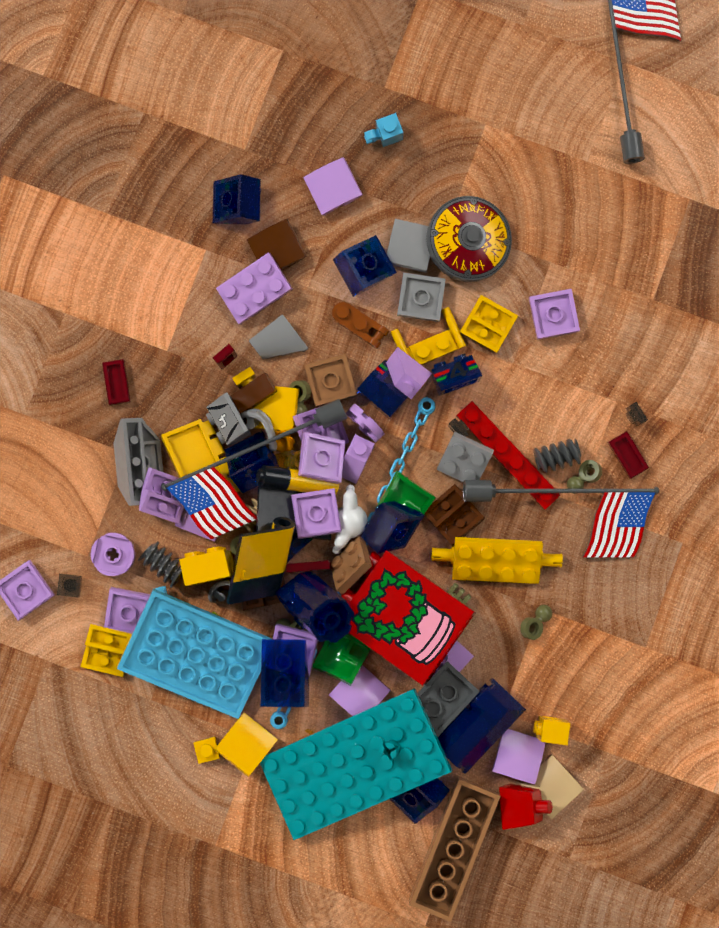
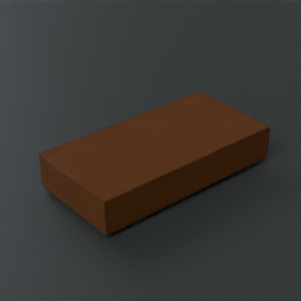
(253, 393)

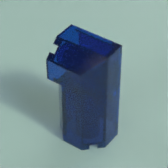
(316, 607)
(479, 725)

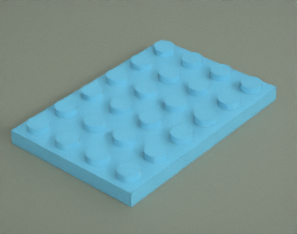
(194, 654)

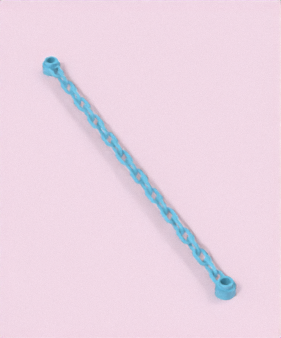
(405, 449)

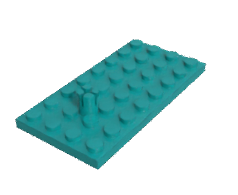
(355, 764)

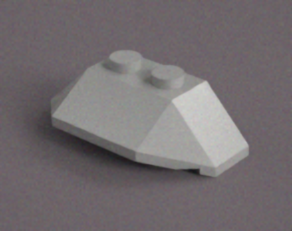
(135, 451)

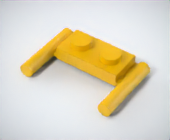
(435, 346)

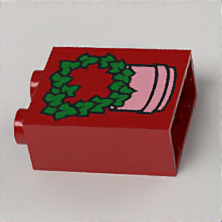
(406, 616)

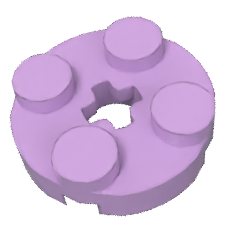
(366, 424)
(102, 560)

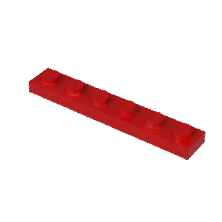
(507, 454)

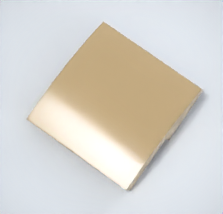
(555, 785)

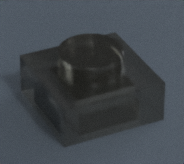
(635, 414)
(459, 427)
(69, 585)

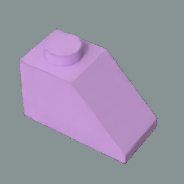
(406, 373)
(356, 458)

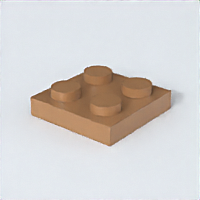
(330, 380)
(350, 565)

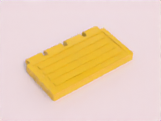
(192, 449)

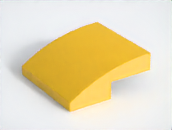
(488, 323)
(280, 408)
(104, 649)
(246, 744)

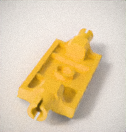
(496, 559)

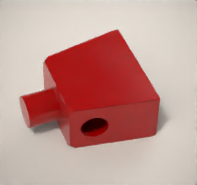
(522, 806)

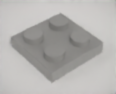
(421, 297)
(464, 458)

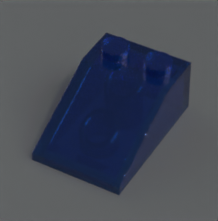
(284, 673)

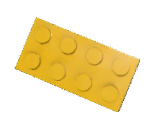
(207, 567)

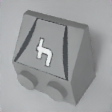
(228, 420)

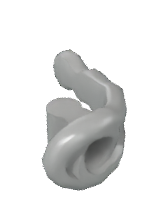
(254, 417)
(218, 592)

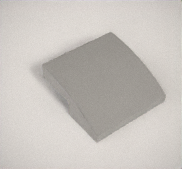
(409, 246)

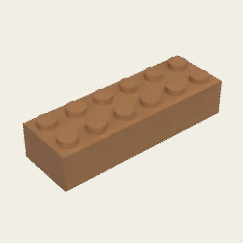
(454, 848)

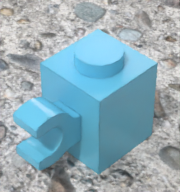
(387, 130)

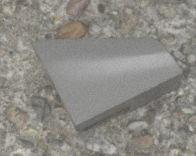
(277, 340)

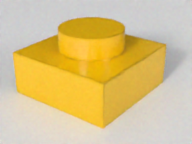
(244, 377)
(205, 750)

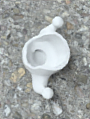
(352, 520)

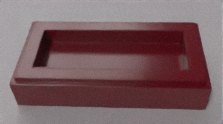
(225, 356)
(116, 382)
(628, 455)
(308, 566)

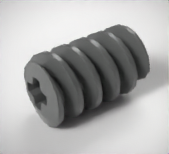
(557, 455)
(162, 563)

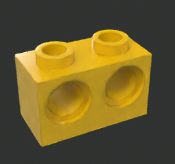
(552, 730)

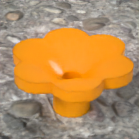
(285, 443)

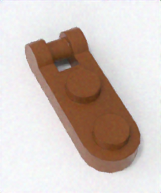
(358, 323)

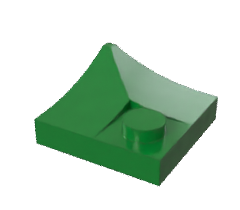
(407, 493)
(342, 658)

